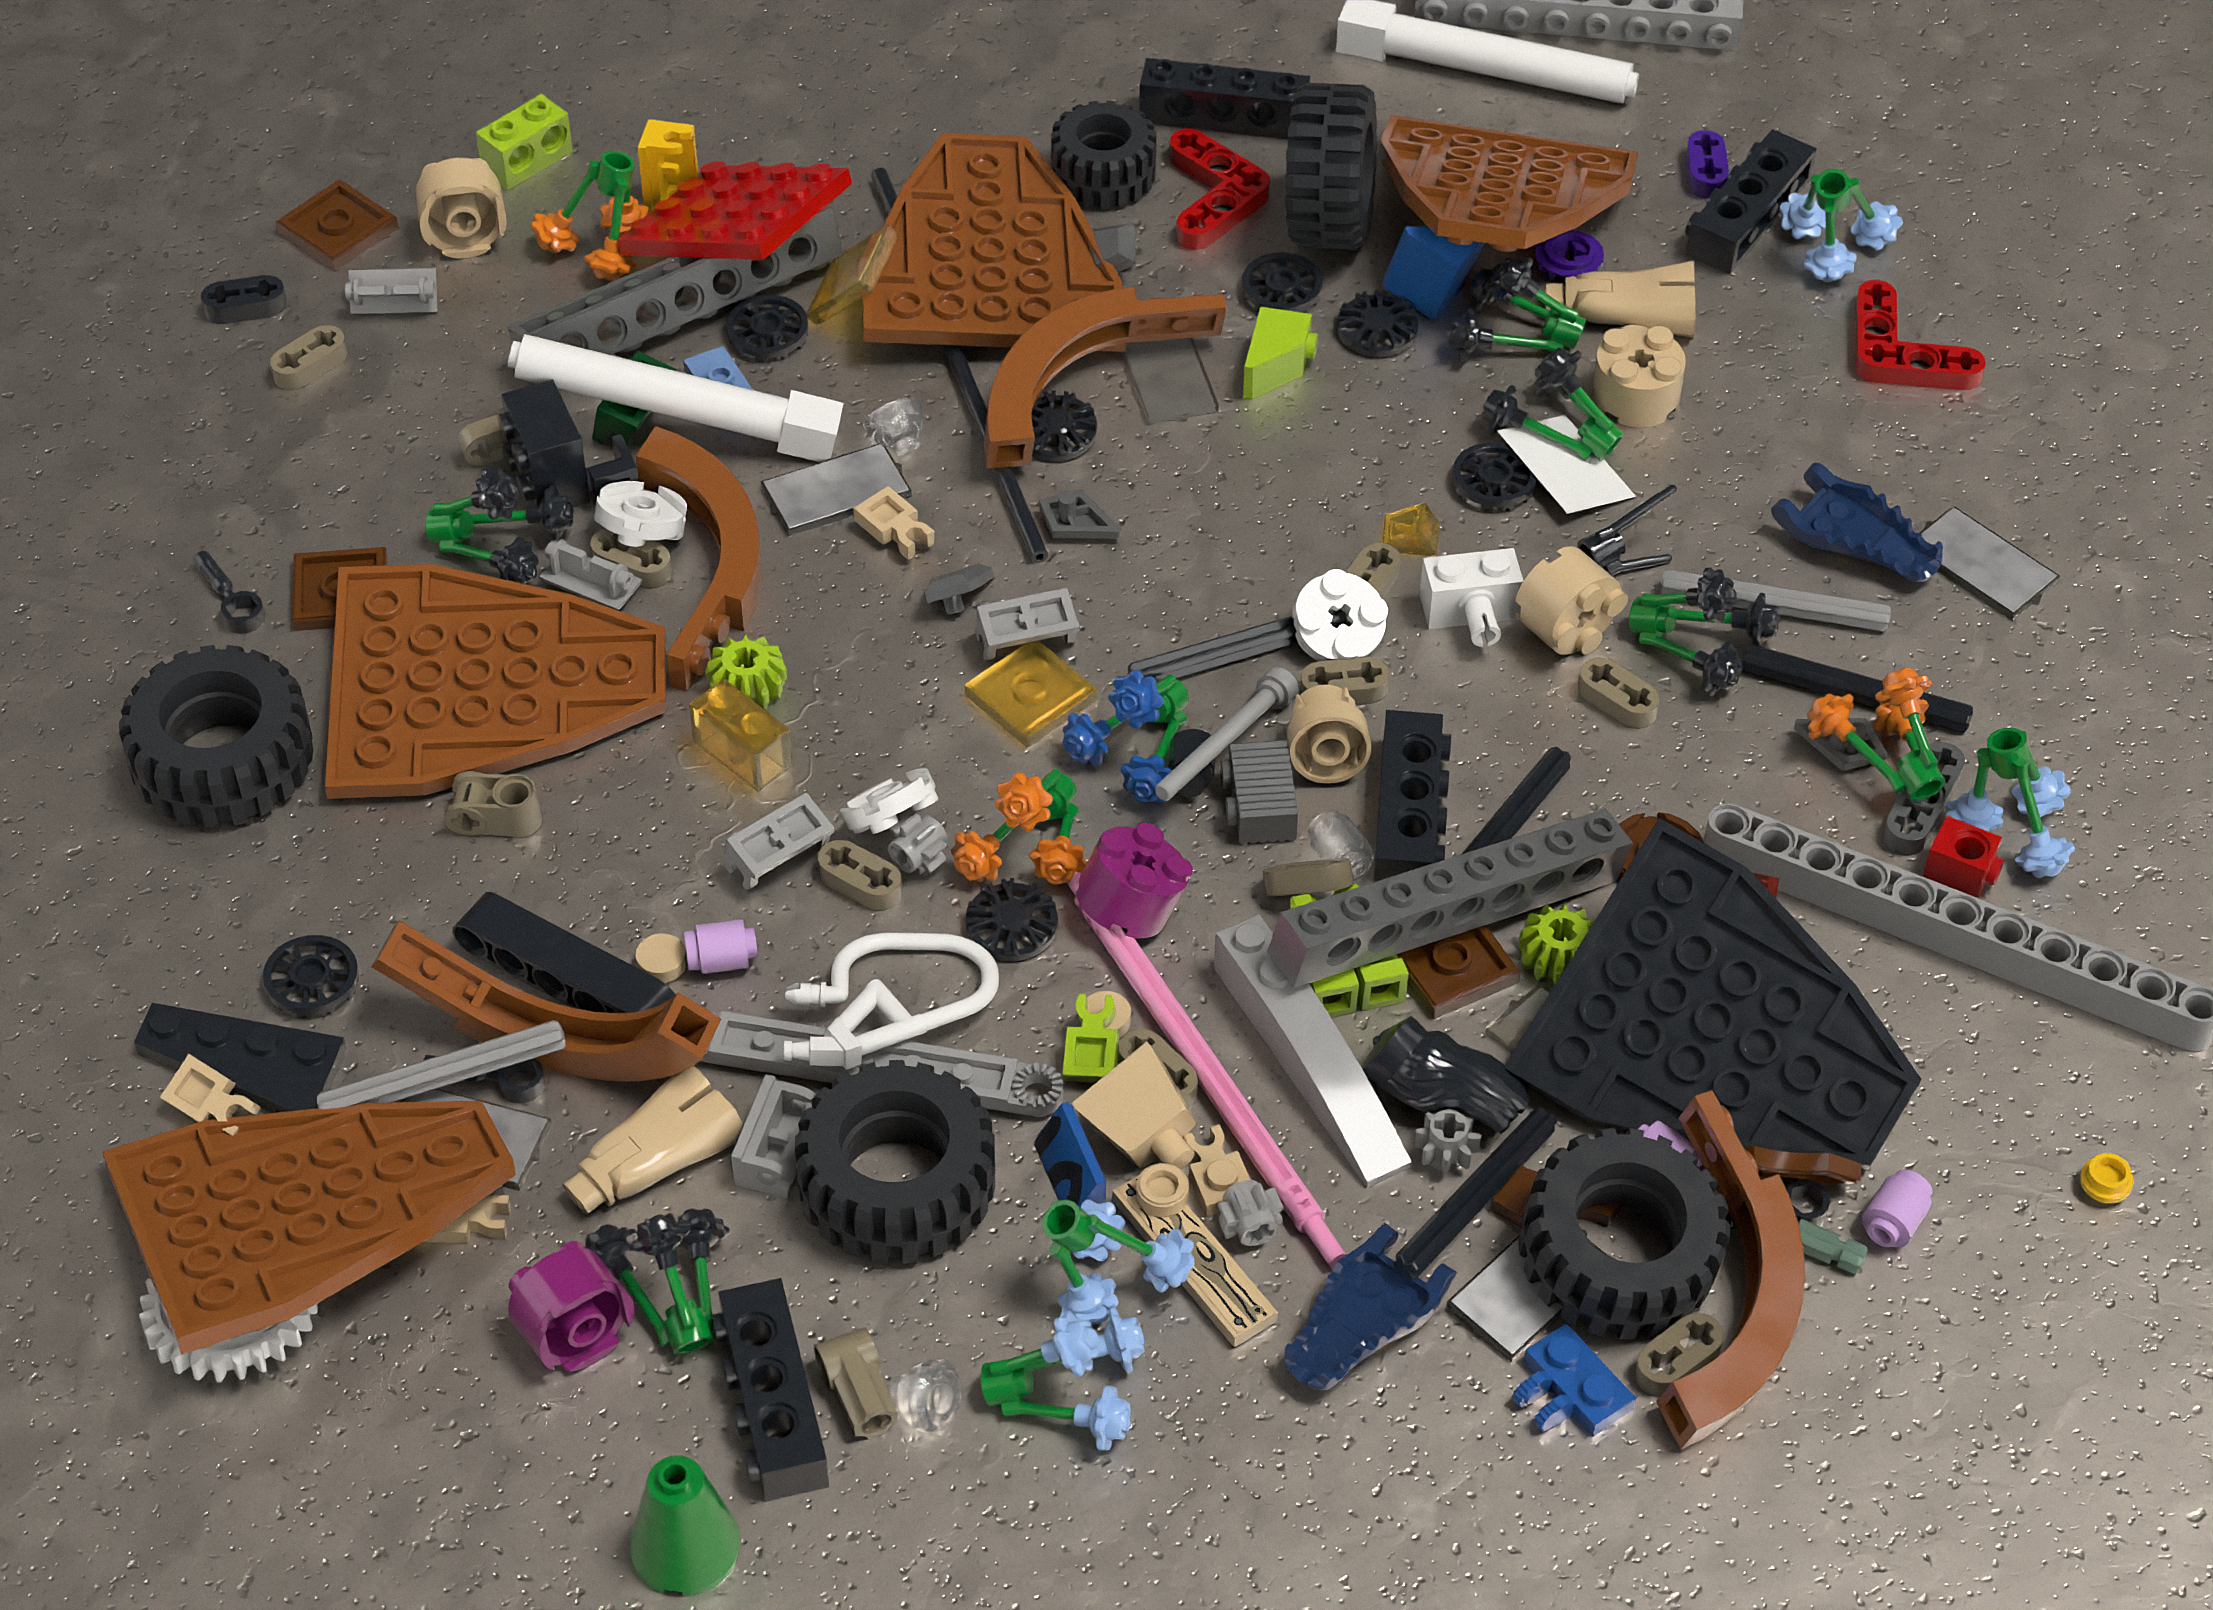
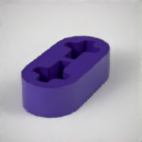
(1699, 164)

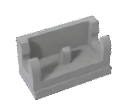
(1026, 620)
(776, 839)
(766, 1146)

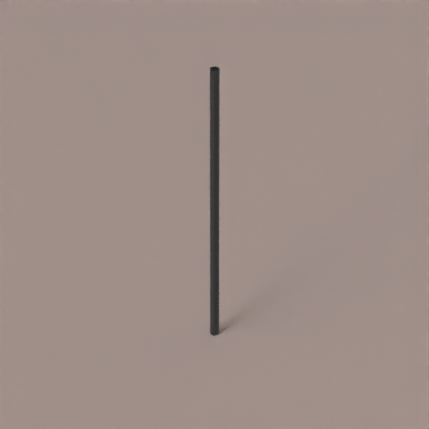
(978, 411)

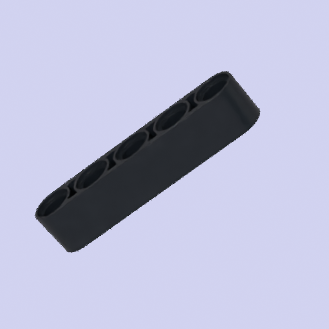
(555, 959)

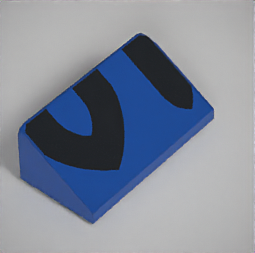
(1070, 1158)

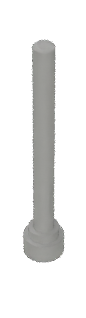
(1273, 691)

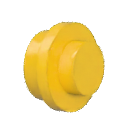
(2107, 1178)

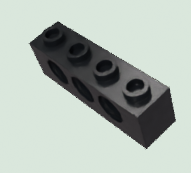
(1218, 97)
(1749, 201)
(1411, 792)
(780, 1464)

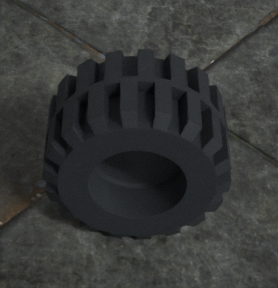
(1104, 153)

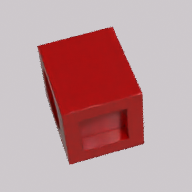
(1964, 857)

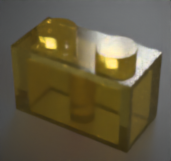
(741, 735)

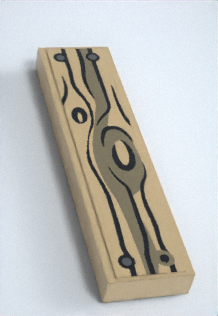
(1215, 1279)

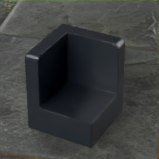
(613, 471)

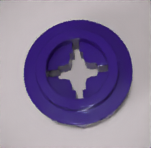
(1584, 248)

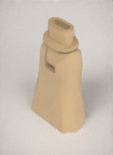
(1639, 297)
(666, 1134)

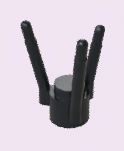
(1607, 544)

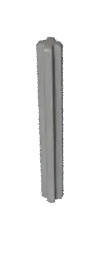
(1793, 602)
(448, 1067)

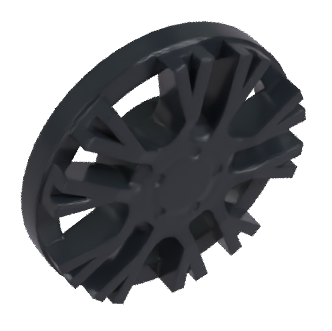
(1282, 283)
(1377, 324)
(767, 327)
(1060, 425)
(1492, 477)
(1012, 919)
(311, 975)

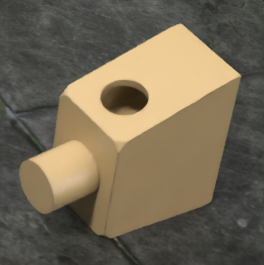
(1140, 1111)

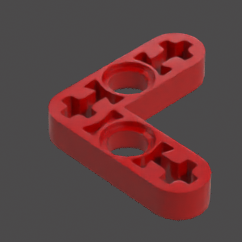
(1241, 186)
(1889, 350)

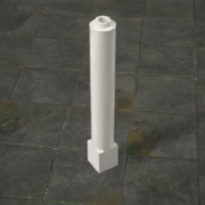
(1374, 29)
(800, 425)

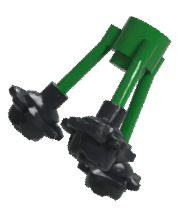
(1504, 285)
(1556, 375)
(499, 495)
(1715, 595)
(695, 1230)

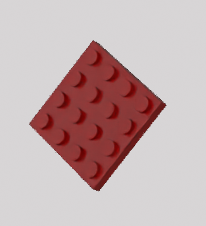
(735, 211)

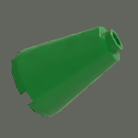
(683, 1530)

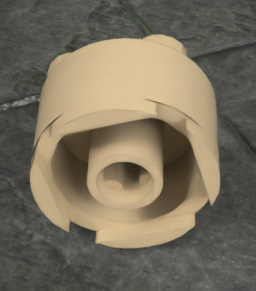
(460, 206)
(1638, 375)
(1569, 602)

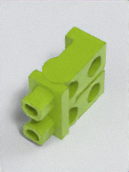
(1358, 981)

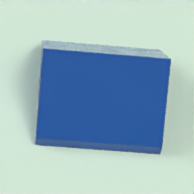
(1429, 269)

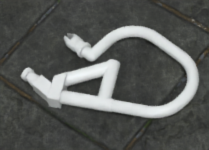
(844, 1049)

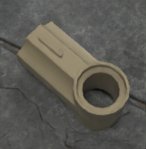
(854, 1372)

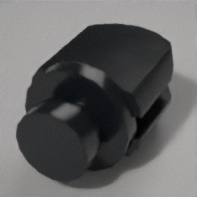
(1181, 747)

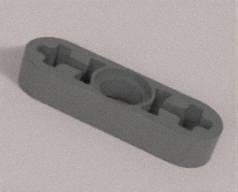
(1925, 815)

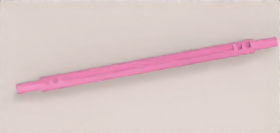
(1217, 1085)

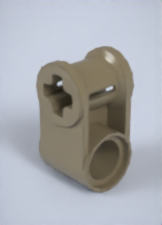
(495, 803)

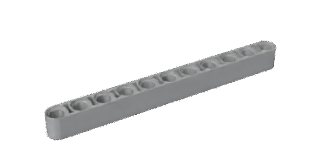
(1967, 928)

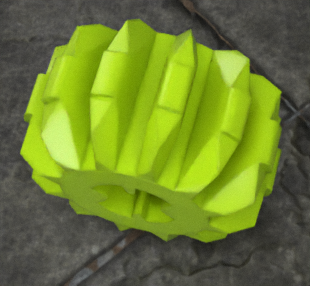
(750, 667)
(1552, 940)

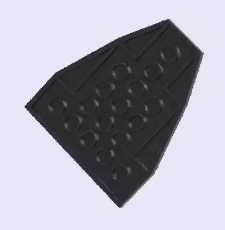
(1716, 988)

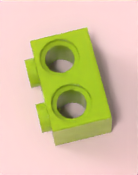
(525, 141)

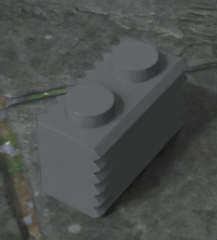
(1262, 791)

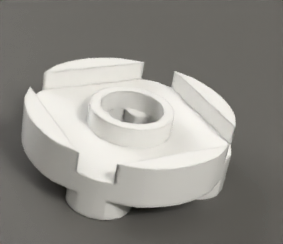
(640, 513)
(1339, 592)
(878, 805)

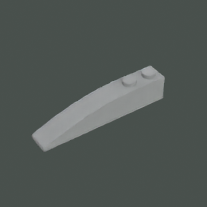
(1310, 1051)

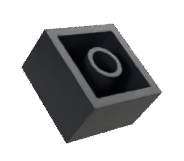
(543, 444)

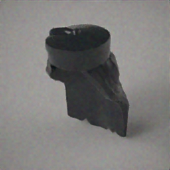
(1437, 1072)

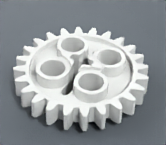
(225, 1355)

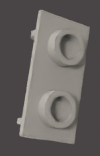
(392, 291)
(588, 577)

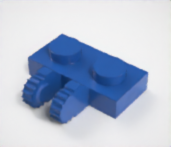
(1578, 1381)

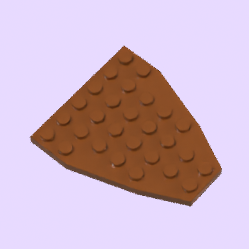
(1500, 183)
(982, 248)
(475, 676)
(296, 1204)

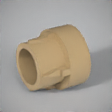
(1328, 735)

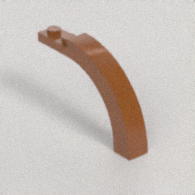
(1071, 333)
(727, 513)
(598, 1044)
(1773, 1280)

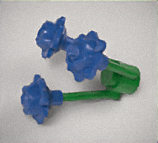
(1139, 702)

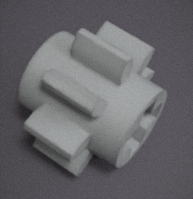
(917, 844)
(1447, 1140)
(1250, 1212)

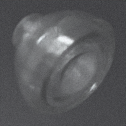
(896, 425)
(928, 1395)

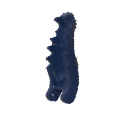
(1858, 523)
(1362, 1311)

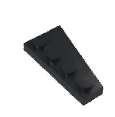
(267, 1061)

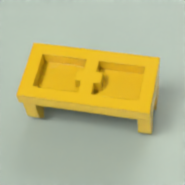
(666, 159)

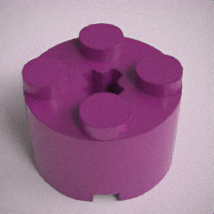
(1133, 880)
(569, 1307)

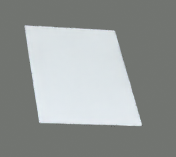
(1564, 473)

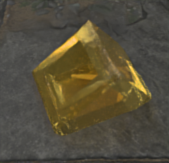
(1412, 531)

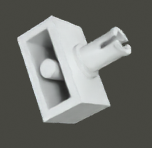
(1471, 591)

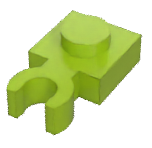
(1093, 1048)

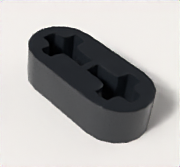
(243, 299)

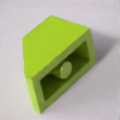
(1278, 350)

